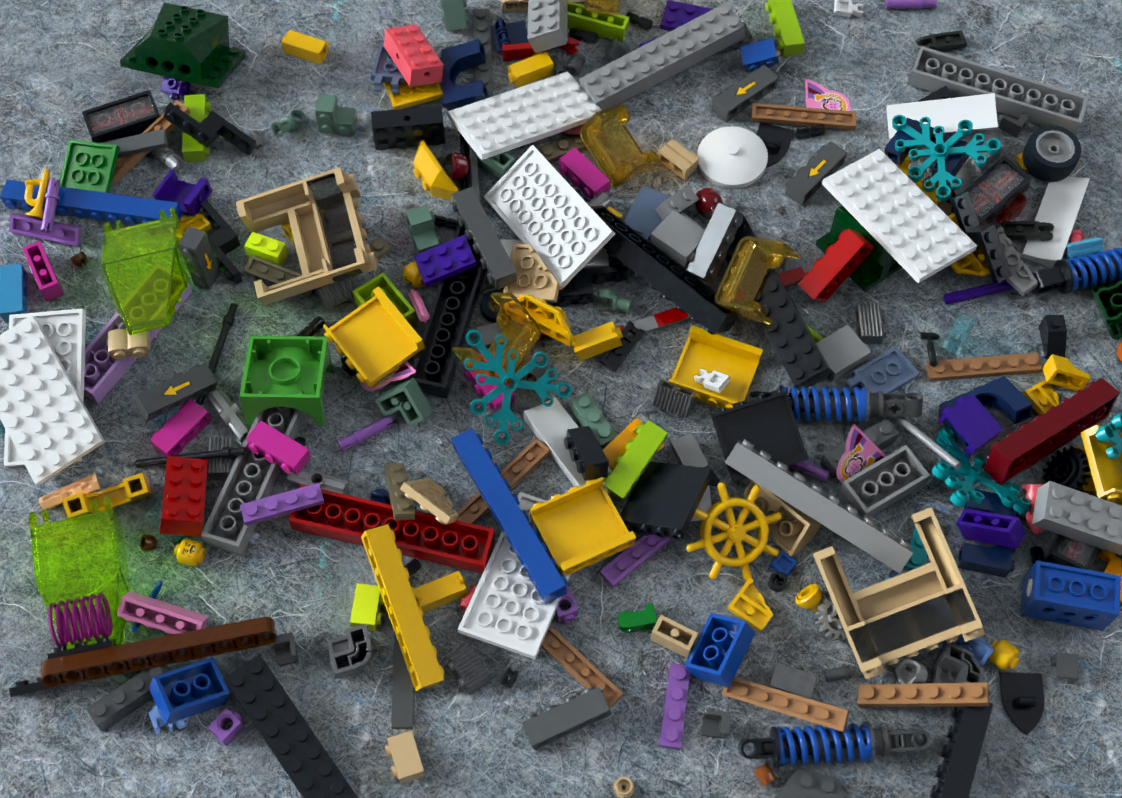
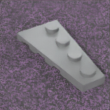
(1022, 277)

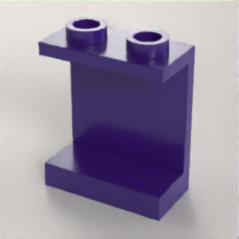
(186, 194)
(972, 422)

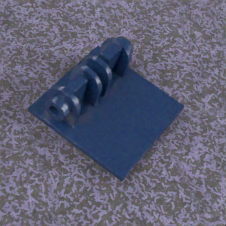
(509, 33)

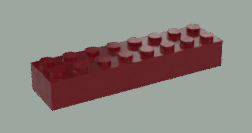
(1050, 431)

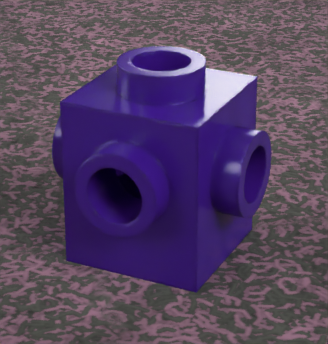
(175, 88)

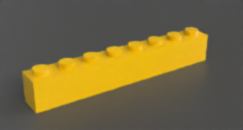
(402, 607)

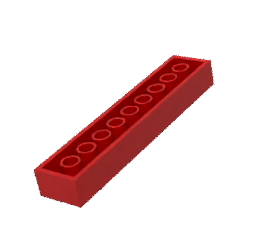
(424, 538)

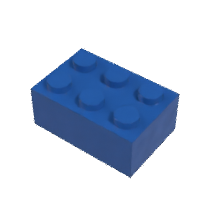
(720, 649)
(189, 690)

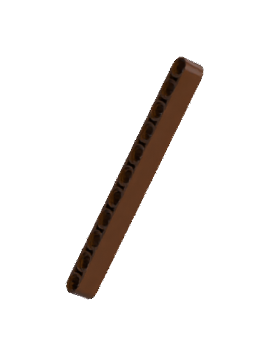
(157, 652)

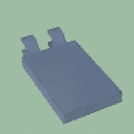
(386, 71)
(642, 213)
(884, 373)

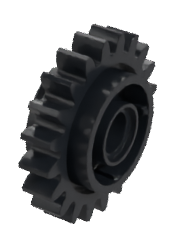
(1068, 468)

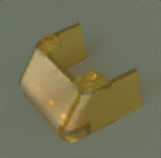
(746, 274)
(517, 326)

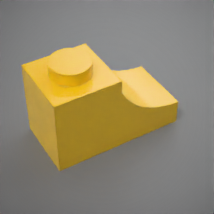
(1064, 374)

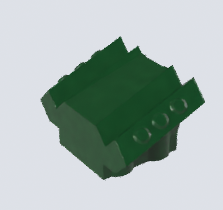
(1109, 304)

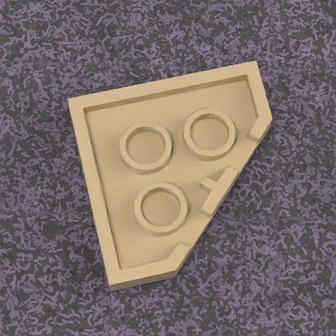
(532, 275)
(431, 499)

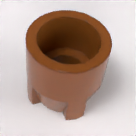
(765, 774)

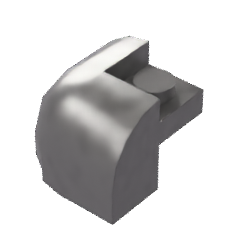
(350, 652)
(956, 665)

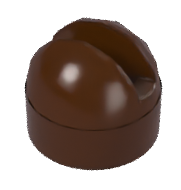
(78, 258)
(147, 542)

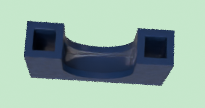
(455, 61)
(953, 163)
(998, 394)
(982, 559)

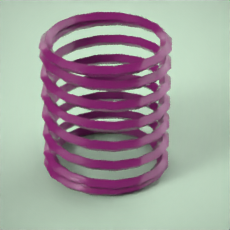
(63, 624)

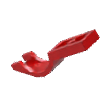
(524, 50)

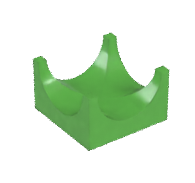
(285, 374)

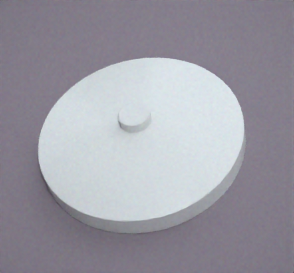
(732, 157)

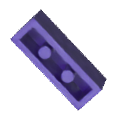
(991, 528)

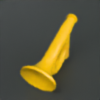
(38, 203)

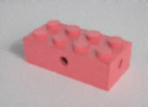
(413, 55)

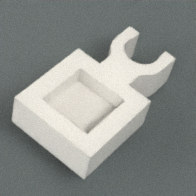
(846, 8)
(715, 381)

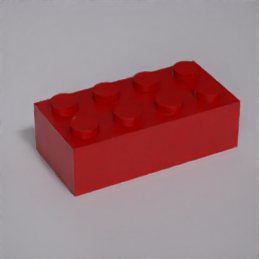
(836, 265)
(184, 496)

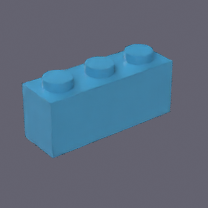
(13, 291)

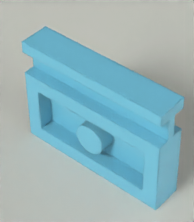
(1084, 247)

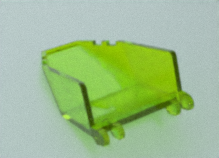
(145, 271)
(81, 559)

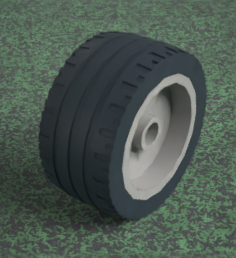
(1051, 153)

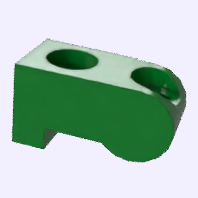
(638, 620)

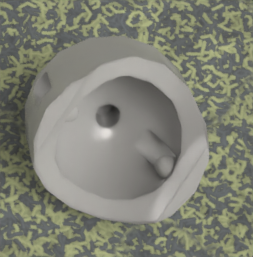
(914, 674)

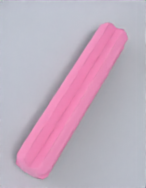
(418, 305)

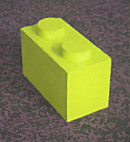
(266, 248)
(367, 606)

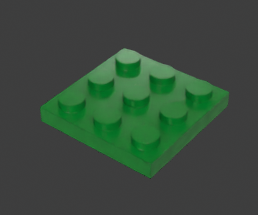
(89, 165)

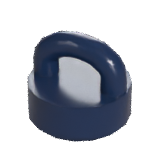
(380, 495)

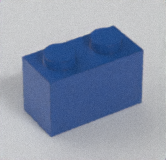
(759, 54)

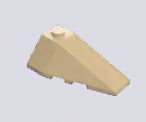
(793, 529)

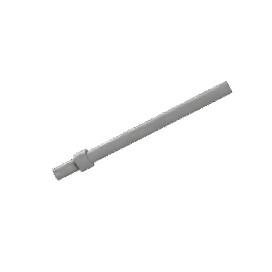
(927, 441)

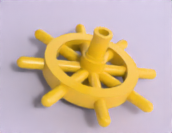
(734, 531)

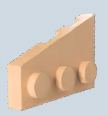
(84, 485)

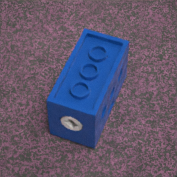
(1071, 595)

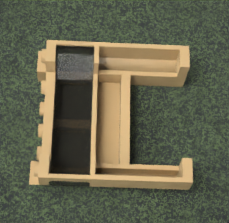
(323, 228)
(906, 610)

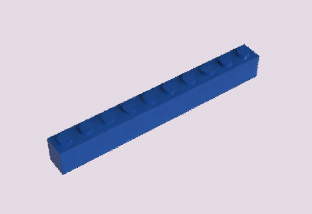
(93, 204)
(509, 516)

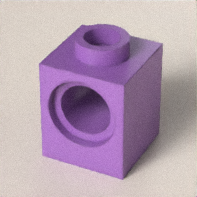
(569, 615)
(217, 725)

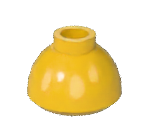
(809, 597)

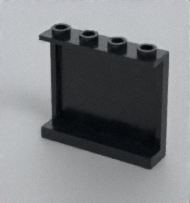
(765, 424)
(666, 499)

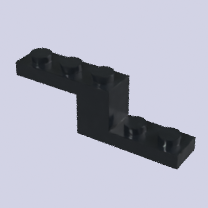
(209, 129)
(982, 235)
(222, 242)
(582, 284)
(25, 687)

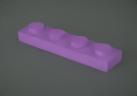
(31, 227)
(282, 504)
(632, 558)
(674, 707)

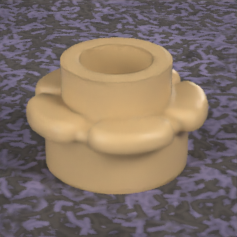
(623, 781)

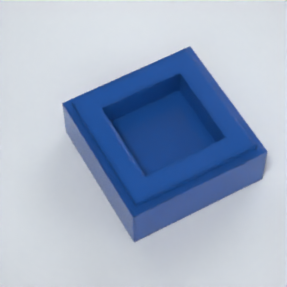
(783, 563)

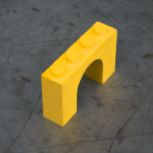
(130, 490)

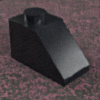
(1053, 335)

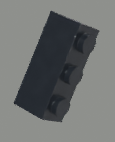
(586, 453)

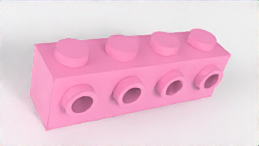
(160, 614)

